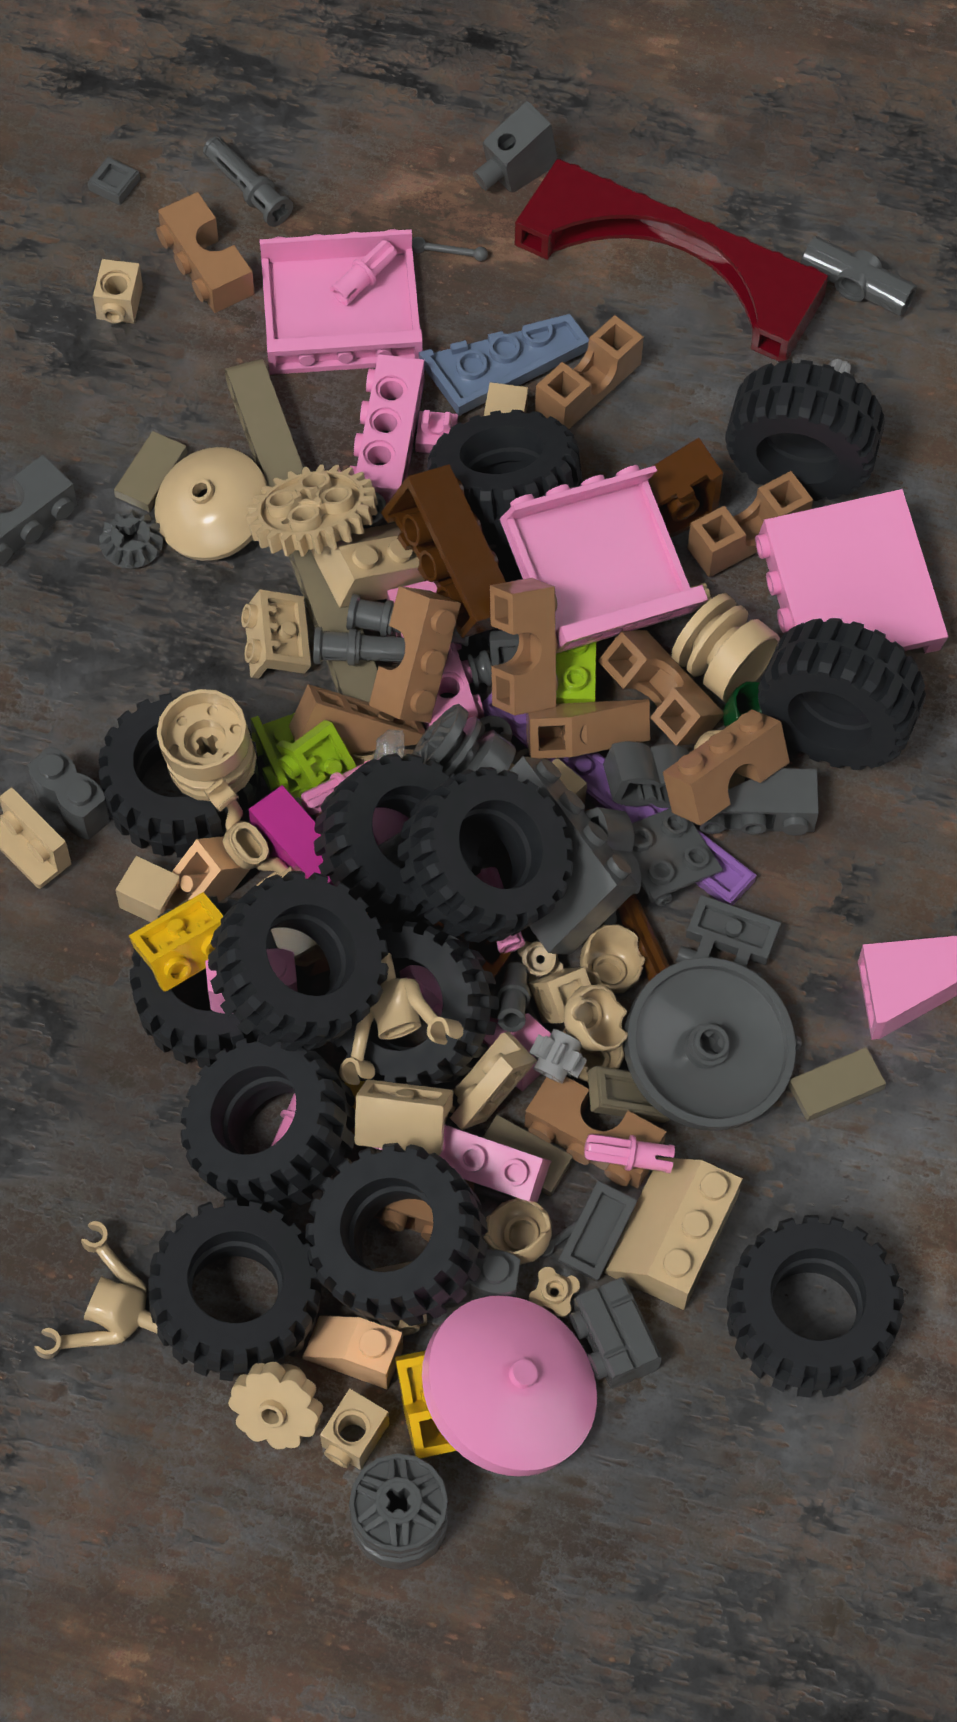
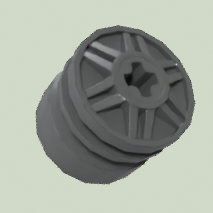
(455, 744)
(399, 1537)

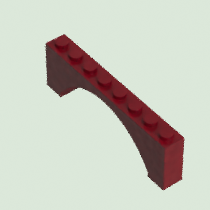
(583, 207)

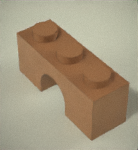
(216, 276)
(610, 357)
(724, 539)
(427, 628)
(644, 665)
(530, 677)
(700, 779)
(557, 1118)

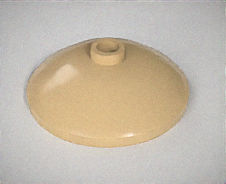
(217, 522)

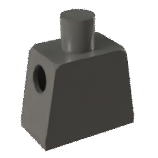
(517, 150)

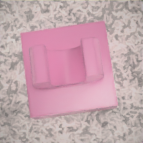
(431, 427)

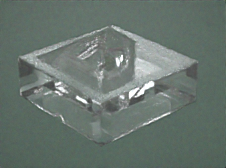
(390, 743)

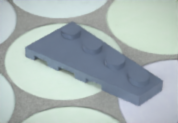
(503, 358)

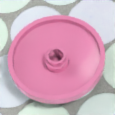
(509, 1386)

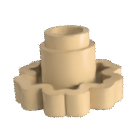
(276, 1404)

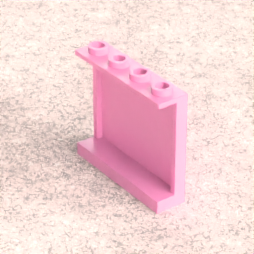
(312, 328)
(603, 555)
(854, 565)

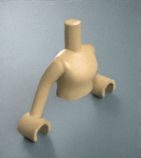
(242, 839)
(395, 1017)
(112, 1305)

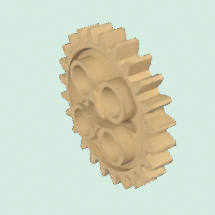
(312, 510)

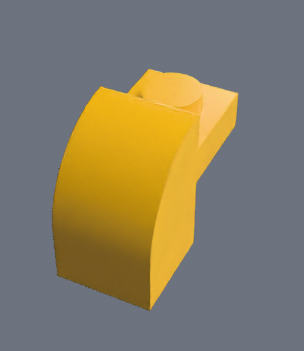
(423, 1432)

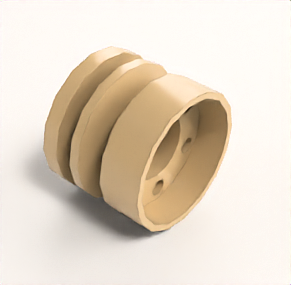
(724, 646)
(205, 740)

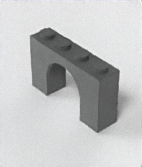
(598, 877)

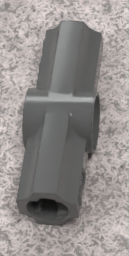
(860, 276)

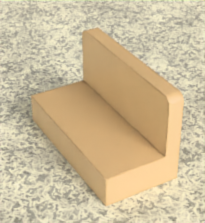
(401, 1115)

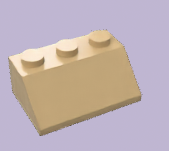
(368, 565)
(674, 1229)

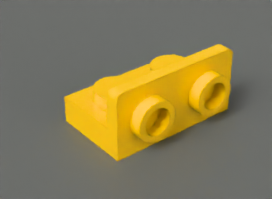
(178, 941)

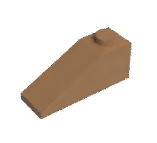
(353, 719)

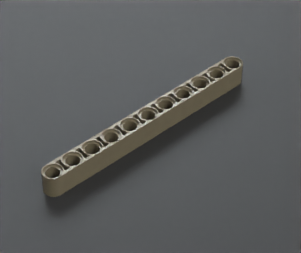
(276, 456)

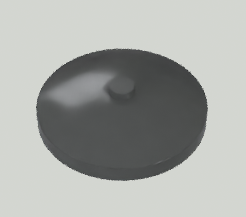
(709, 1044)

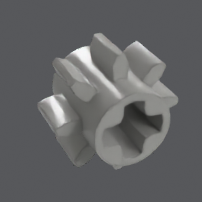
(558, 1056)

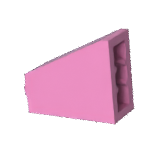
(906, 980)

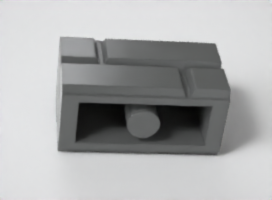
(615, 1333)

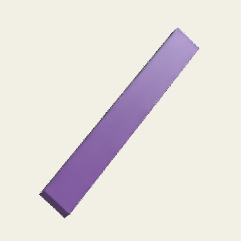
(724, 886)

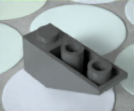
(779, 803)

